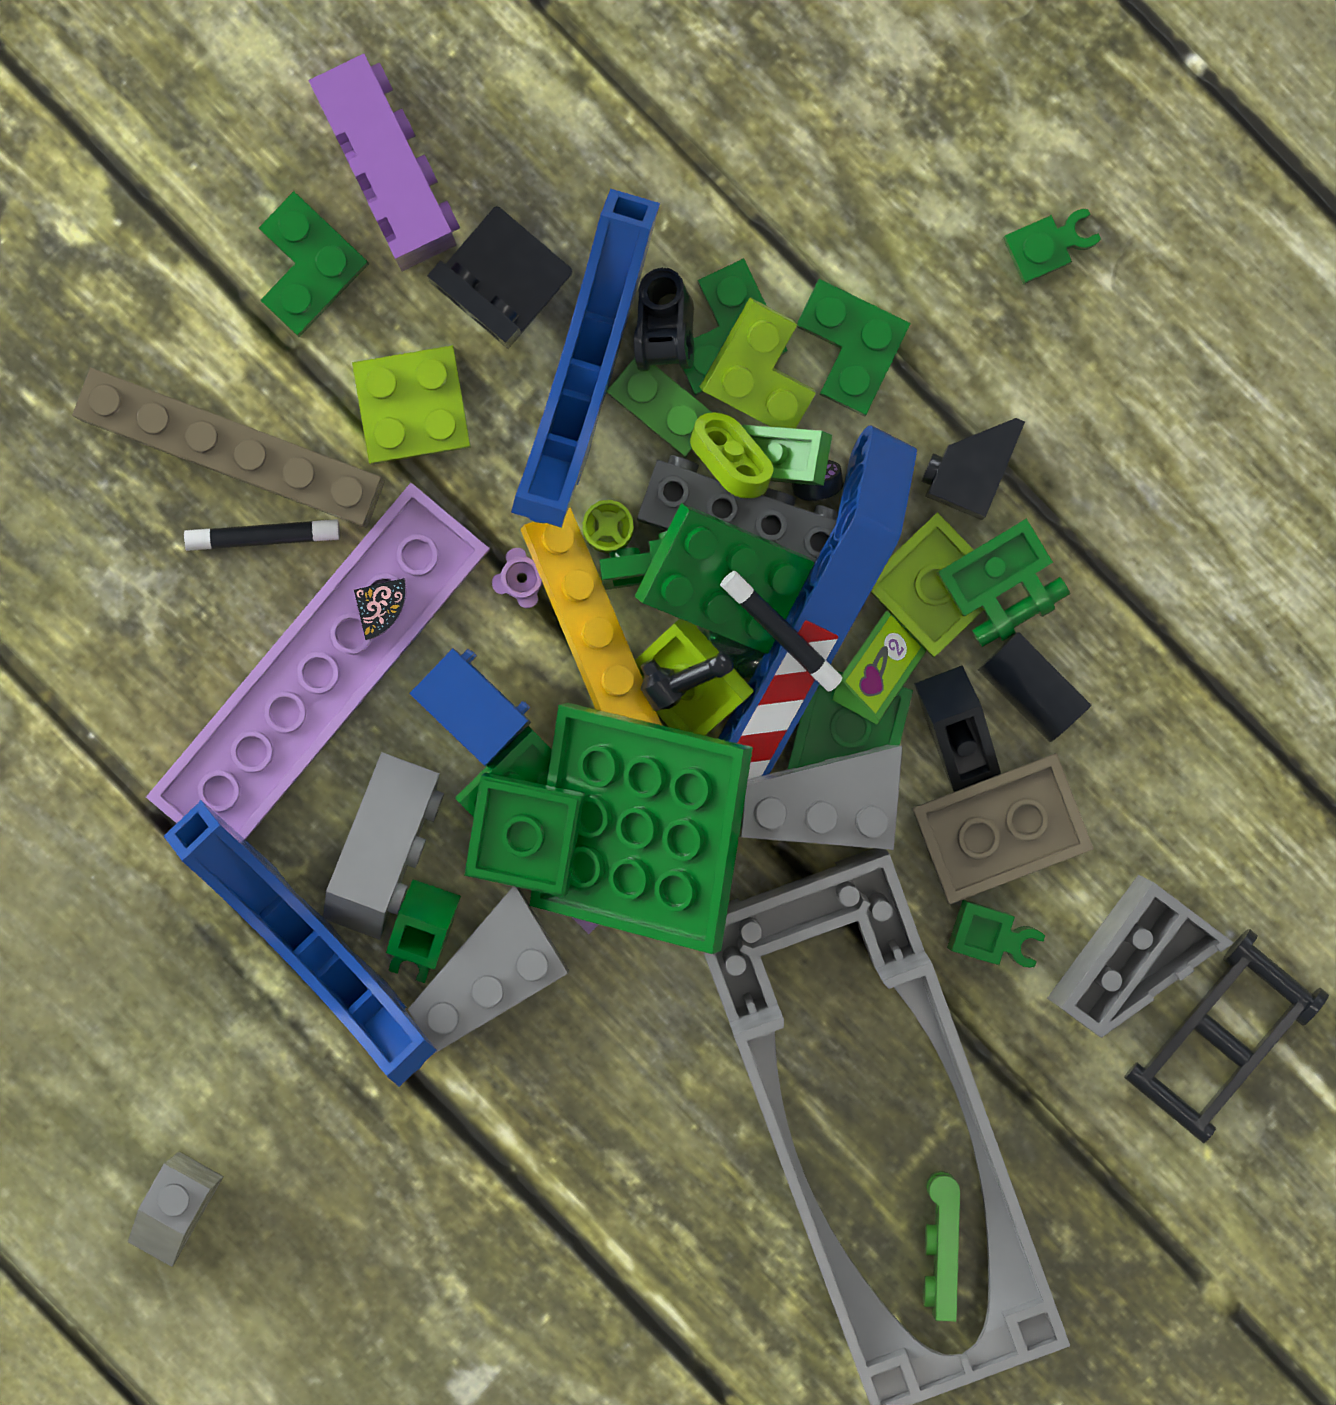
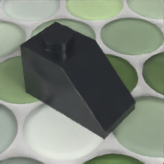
(972, 469)
(958, 728)

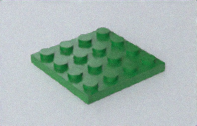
(652, 826)

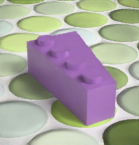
(383, 161)

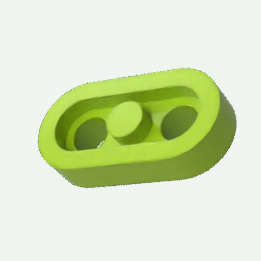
(731, 455)

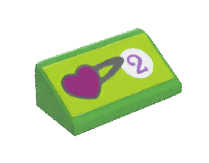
(879, 669)

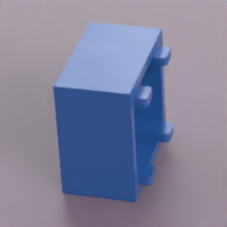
(470, 706)

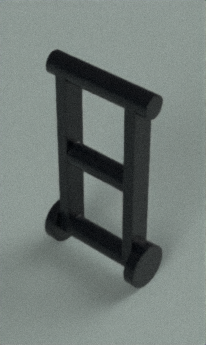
(1303, 1009)

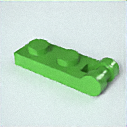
(943, 1244)

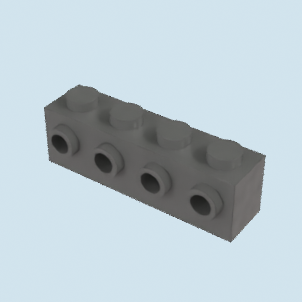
(766, 516)

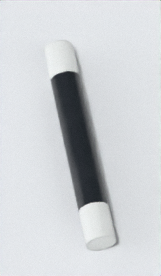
(261, 535)
(781, 631)

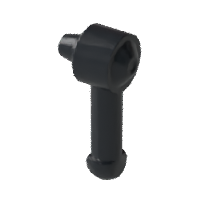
(666, 687)

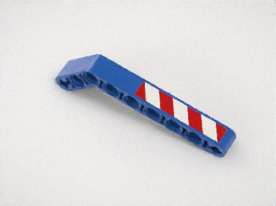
(832, 595)

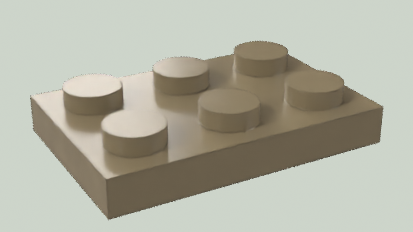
(1002, 828)

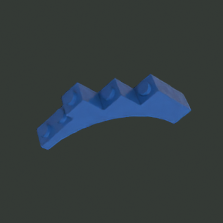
(587, 358)
(303, 940)

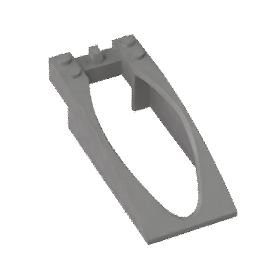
(1020, 1308)

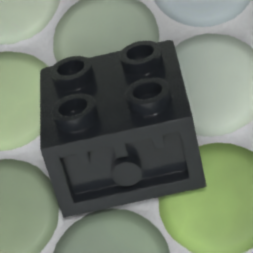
(501, 276)

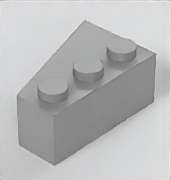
(828, 802)
(382, 846)
(1135, 956)
(490, 973)

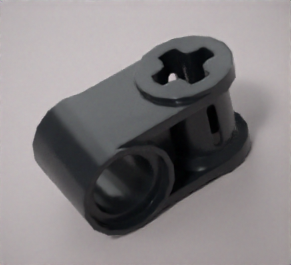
(664, 330)

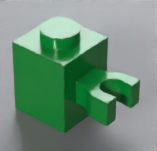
(422, 927)

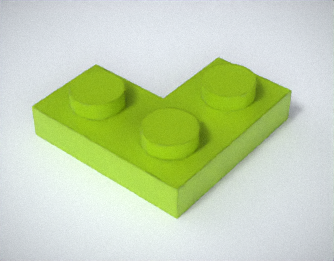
(746, 374)

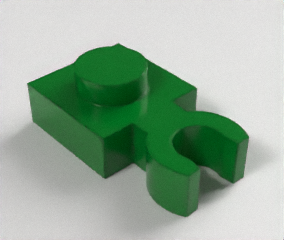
(1043, 246)
(988, 933)

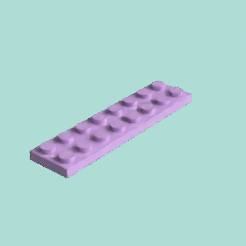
(320, 668)

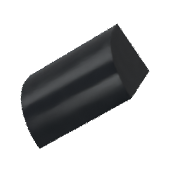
(1034, 687)

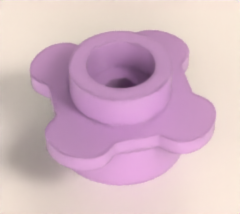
(507, 580)

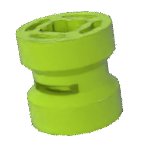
(604, 520)

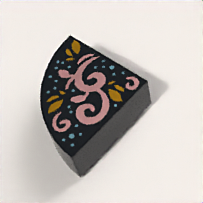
(380, 606)

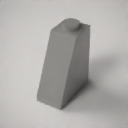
(173, 1207)

